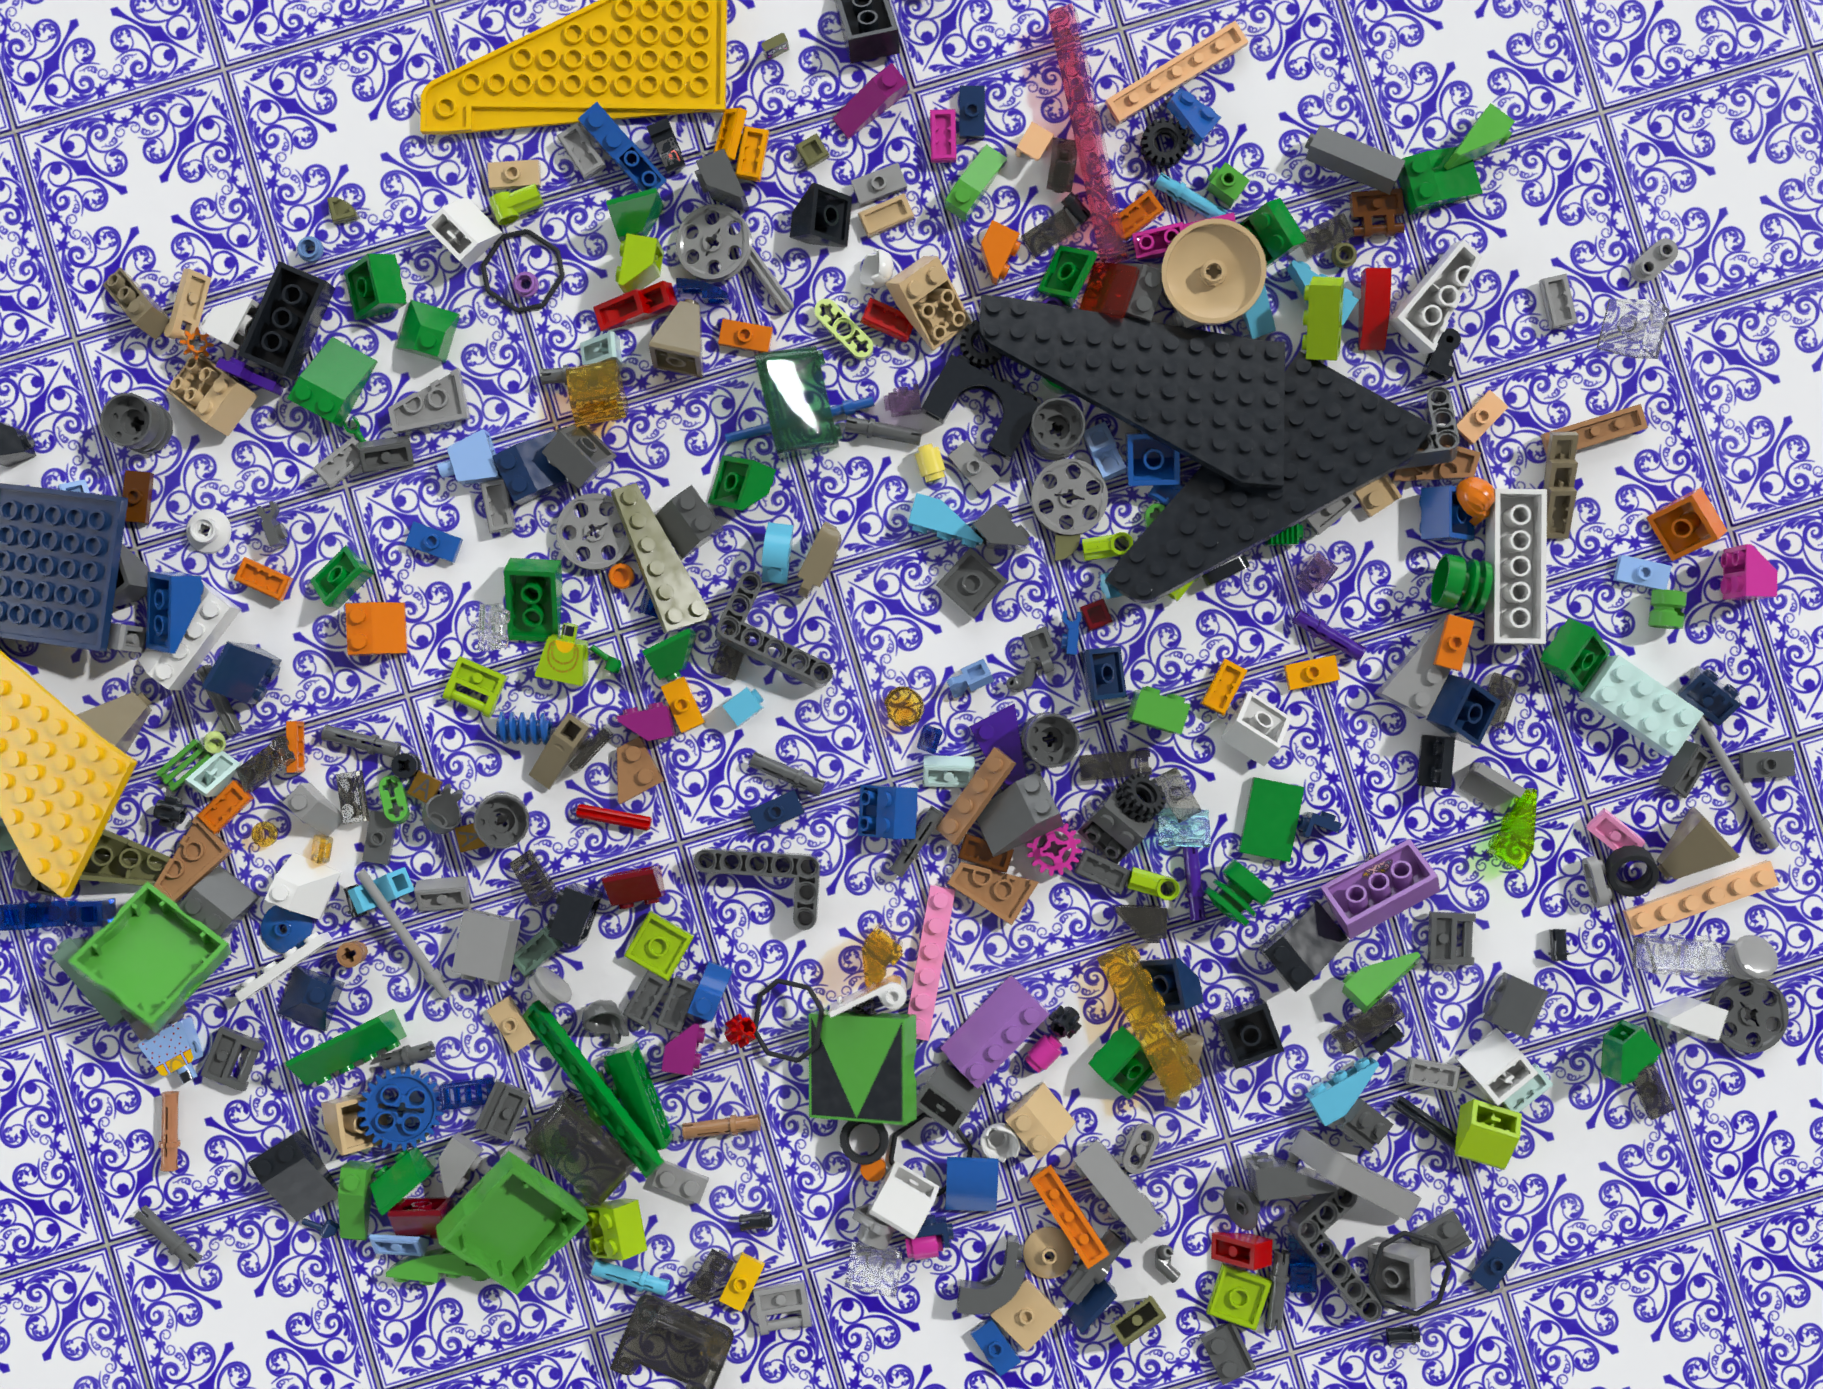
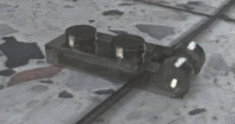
(265, 764)
(1113, 765)
(1367, 1025)

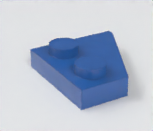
(1193, 114)

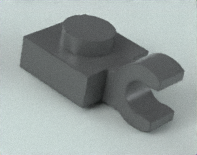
(274, 531)
(1040, 645)

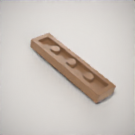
(1604, 427)
(976, 796)

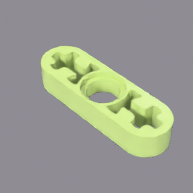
(826, 320)

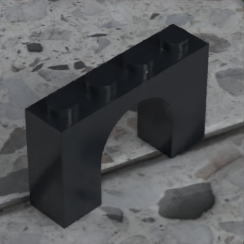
(962, 377)

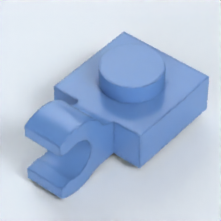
(973, 676)

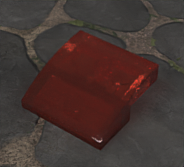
(1110, 289)

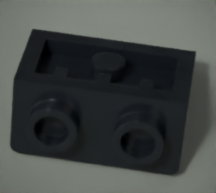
(1436, 761)

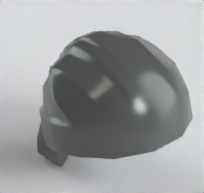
(442, 812)
(604, 1018)

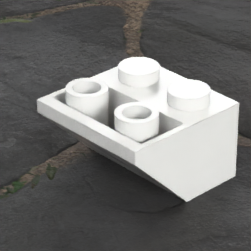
(463, 230)
(1691, 1017)
(1497, 1066)
(904, 1199)

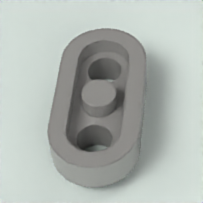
(1654, 259)
(1594, 875)
(1141, 1148)

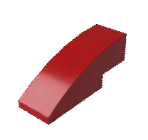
(636, 306)
(1374, 309)

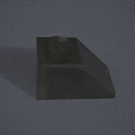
(1062, 165)
(1145, 920)

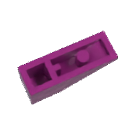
(871, 101)

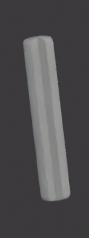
(769, 282)

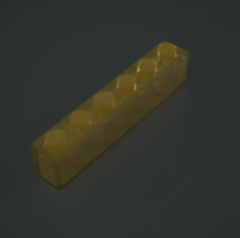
(1149, 1020)

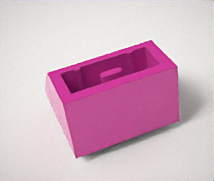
(1747, 574)

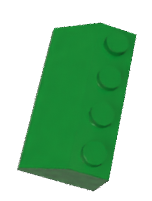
(348, 1048)
(638, 1093)

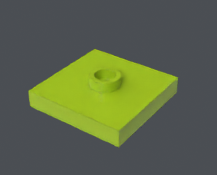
(659, 945)
(1238, 1296)

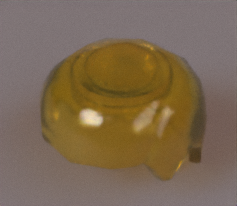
(904, 706)

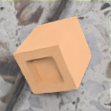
(1034, 142)

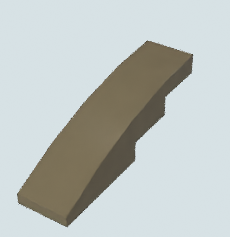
(1559, 482)

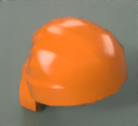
(1475, 498)

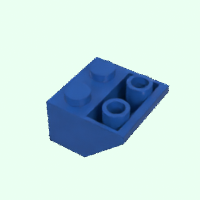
(887, 811)

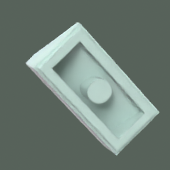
(948, 771)

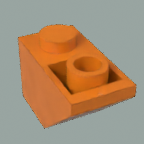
(997, 248)

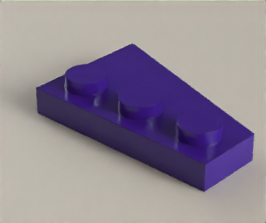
(1002, 732)

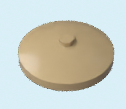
(1213, 271)

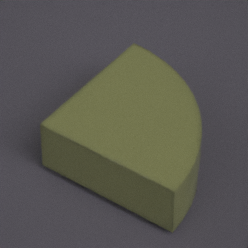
(341, 210)
(1065, 546)

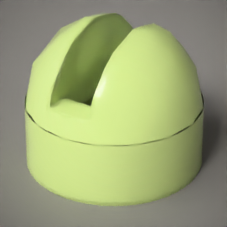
(211, 745)

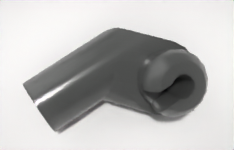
(1024, 680)
(1163, 1263)

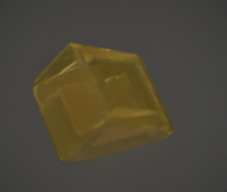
(321, 849)

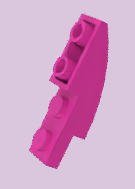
(1155, 241)

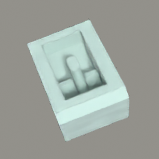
(601, 348)
(213, 775)

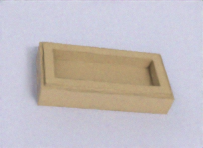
(886, 215)

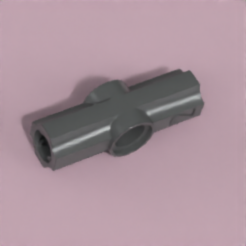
(1083, 1278)

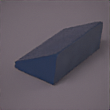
(1092, 1305)

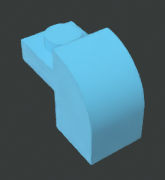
(777, 553)
(390, 885)

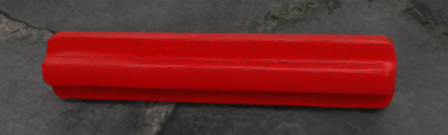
(613, 817)

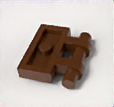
(1377, 204)

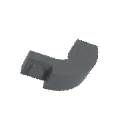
(994, 1293)

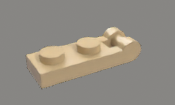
(188, 304)

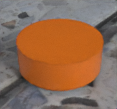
(621, 576)
(874, 1171)

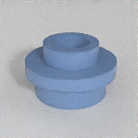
(307, 242)

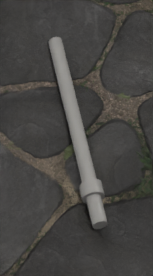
(1759, 822)
(432, 974)

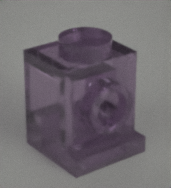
(903, 401)
(1322, 567)

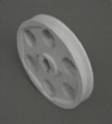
(713, 232)
(1078, 488)
(583, 525)

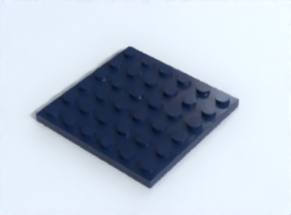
(59, 565)

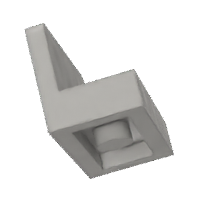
(1490, 787)

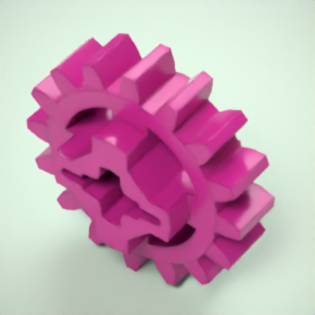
(1056, 858)

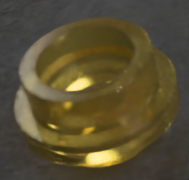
(257, 834)

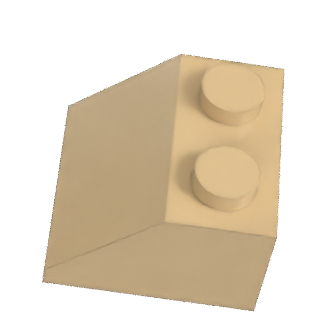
(1039, 1120)

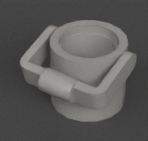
(872, 1230)

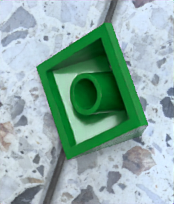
(1067, 274)
(341, 578)

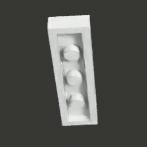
(291, 959)

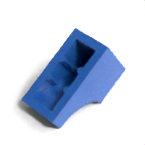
(710, 991)

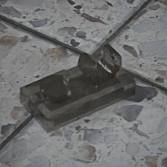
(710, 1275)

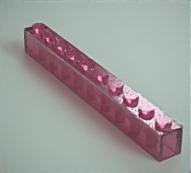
(1088, 134)

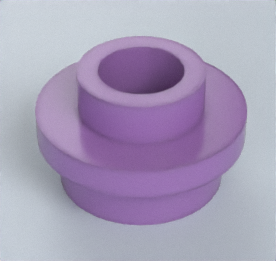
(520, 279)

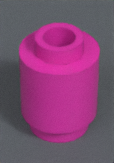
(1044, 1052)
(924, 1247)

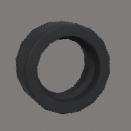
(1639, 886)
(863, 1159)

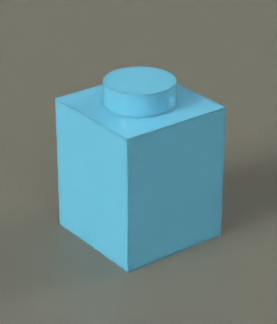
(744, 705)

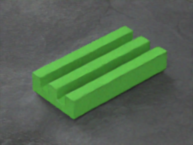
(168, 779)

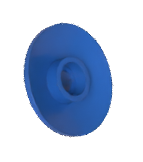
(298, 929)

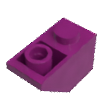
(651, 723)
(682, 1053)

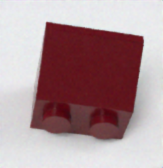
(634, 886)
(419, 1215)

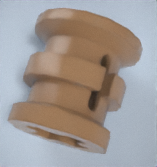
(344, 957)

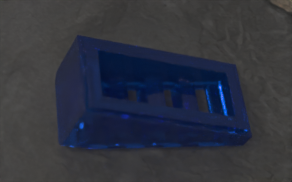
(445, 1096)

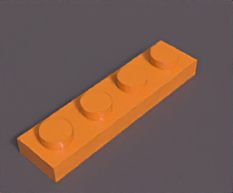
(1069, 1216)

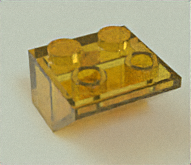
(596, 393)
(878, 952)

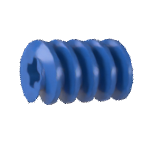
(523, 729)

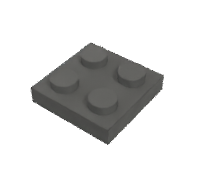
(972, 583)

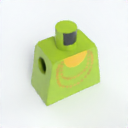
(565, 657)

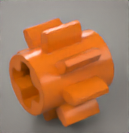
(190, 348)

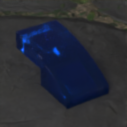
(710, 293)
(1301, 1269)

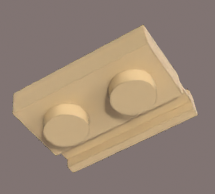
(1377, 495)

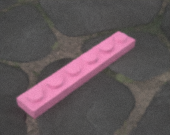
(930, 958)

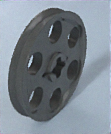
(1759, 1014)

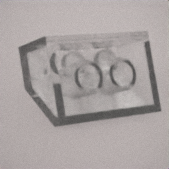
(1680, 955)

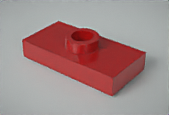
(886, 320)

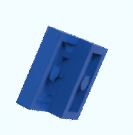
(971, 1184)

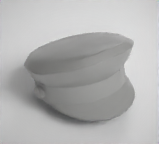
(1752, 958)
(549, 988)

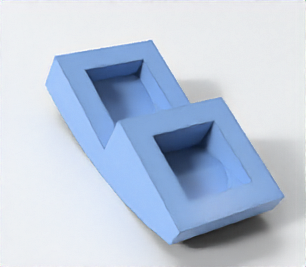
(1104, 451)

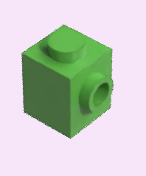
(1226, 184)

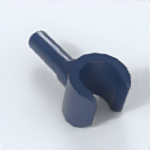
(327, 1230)

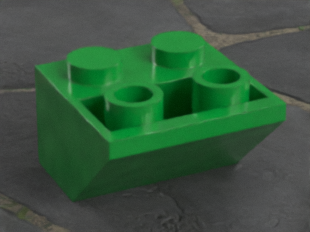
(1274, 230)
(1627, 1052)

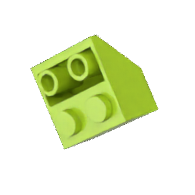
(640, 262)
(1487, 1133)
(616, 1229)

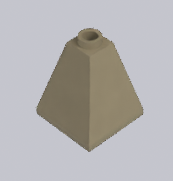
(679, 341)
(119, 719)
(1694, 848)

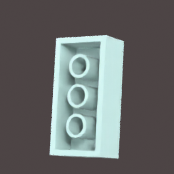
(1641, 705)

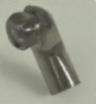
(865, 1007)

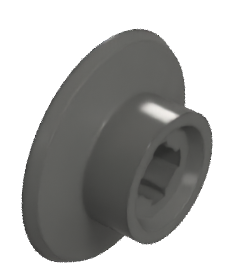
(1241, 1207)

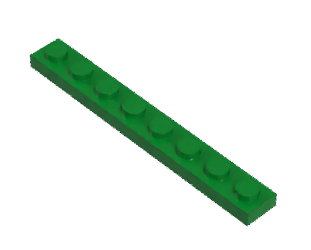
(593, 1089)

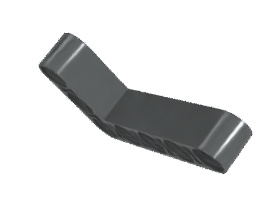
(1440, 435)
(765, 640)
(770, 869)
(1330, 1254)

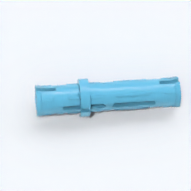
(1186, 196)
(629, 1277)

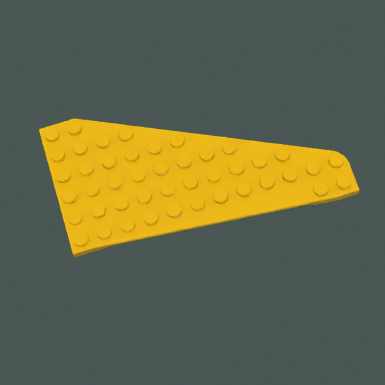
(618, 53)
(53, 780)

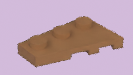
(1460, 468)
(195, 858)
(993, 890)

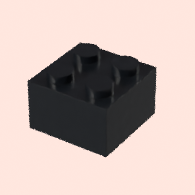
(574, 914)
(1248, 1033)

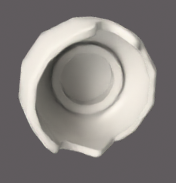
(876, 269)
(1000, 1142)

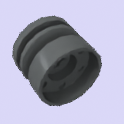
(1062, 416)
(136, 423)
(1058, 751)
(498, 834)

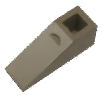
(137, 303)
(560, 749)

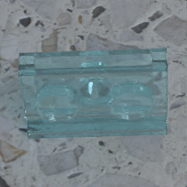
(1188, 833)

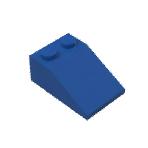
(170, 608)

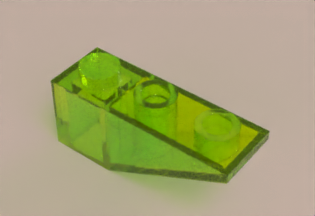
(1517, 835)

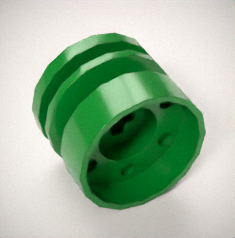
(1461, 584)
(1239, 893)

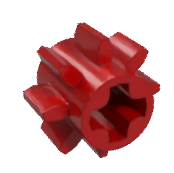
(740, 1030)

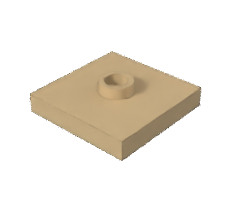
(1027, 1315)

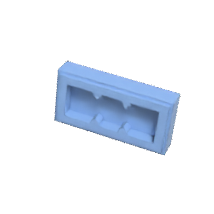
(1642, 572)

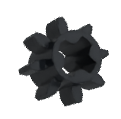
(170, 811)
(1065, 1021)

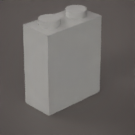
(486, 946)

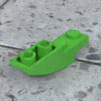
(433, 1266)

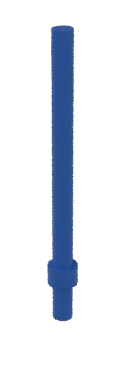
(847, 408)

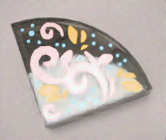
(1381, 867)

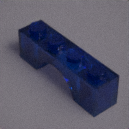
(57, 913)

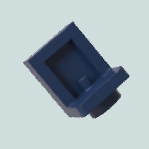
(1324, 820)
(935, 1226)

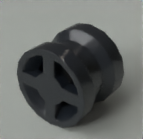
(411, 762)

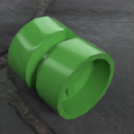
(1667, 609)

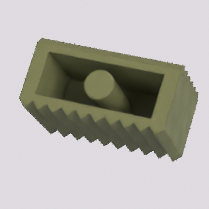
(1137, 1321)

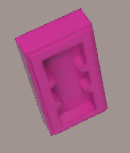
(943, 136)

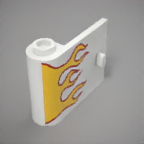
(891, 991)

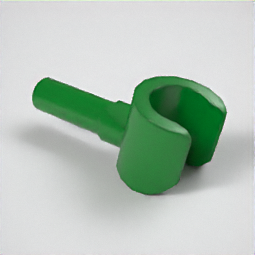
(355, 431)
(612, 664)

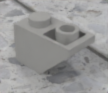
(456, 1161)

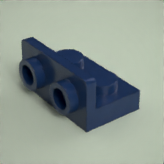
(1710, 695)

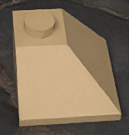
(343, 1124)

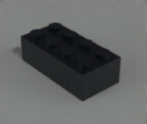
(287, 320)

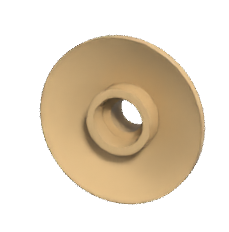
(1043, 1241)

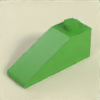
(1485, 134)
(974, 183)
(1375, 980)
(355, 1199)

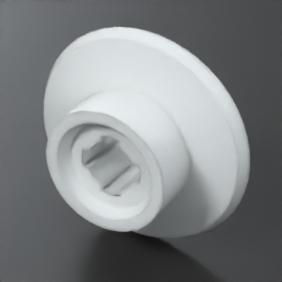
(218, 535)

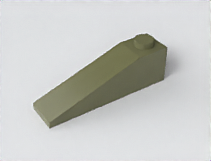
(123, 861)

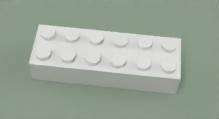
(1518, 559)

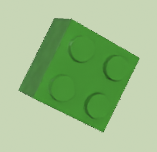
(1158, 711)

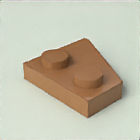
(635, 770)

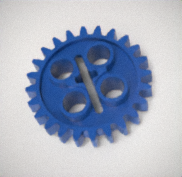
(396, 1131)

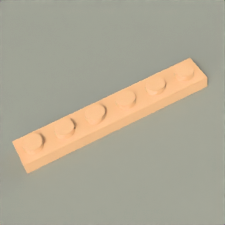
(1176, 72)
(1700, 897)

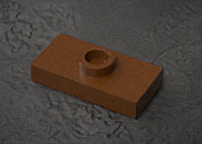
(138, 490)
(978, 852)

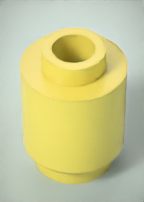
(930, 463)

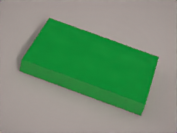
(1271, 819)

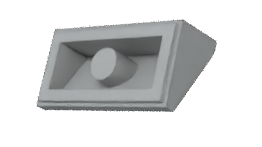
(442, 893)

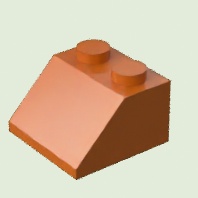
(1687, 524)
(376, 628)

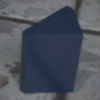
(1103, 673)

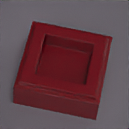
(1096, 614)

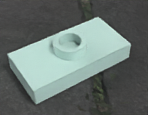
(1528, 1092)

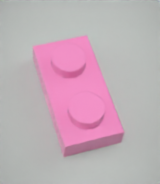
(1613, 831)

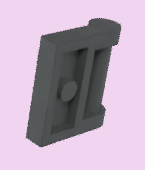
(1443, 938)
(224, 1057)

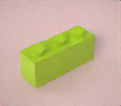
(1323, 318)

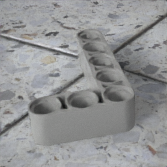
(1354, 1176)

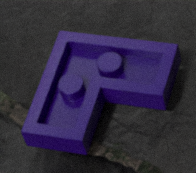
(245, 372)

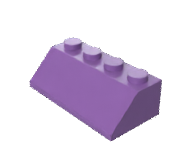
(1366, 902)
(994, 1031)

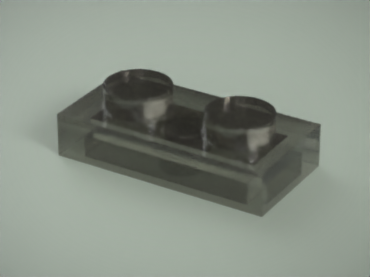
(352, 797)

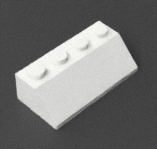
(204, 631)

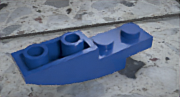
(621, 149)

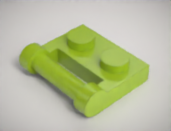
(476, 678)

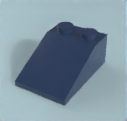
(528, 470)
(242, 672)

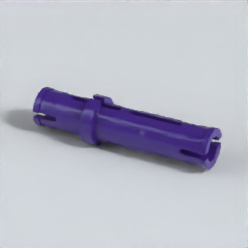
(1320, 629)
(1194, 884)

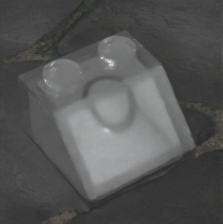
(1634, 327)
(873, 1269)

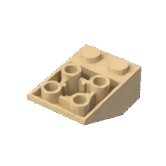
(929, 301)
(212, 394)

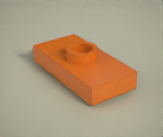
(1140, 213)
(745, 336)
(263, 579)
(1453, 642)
(295, 736)
(225, 807)

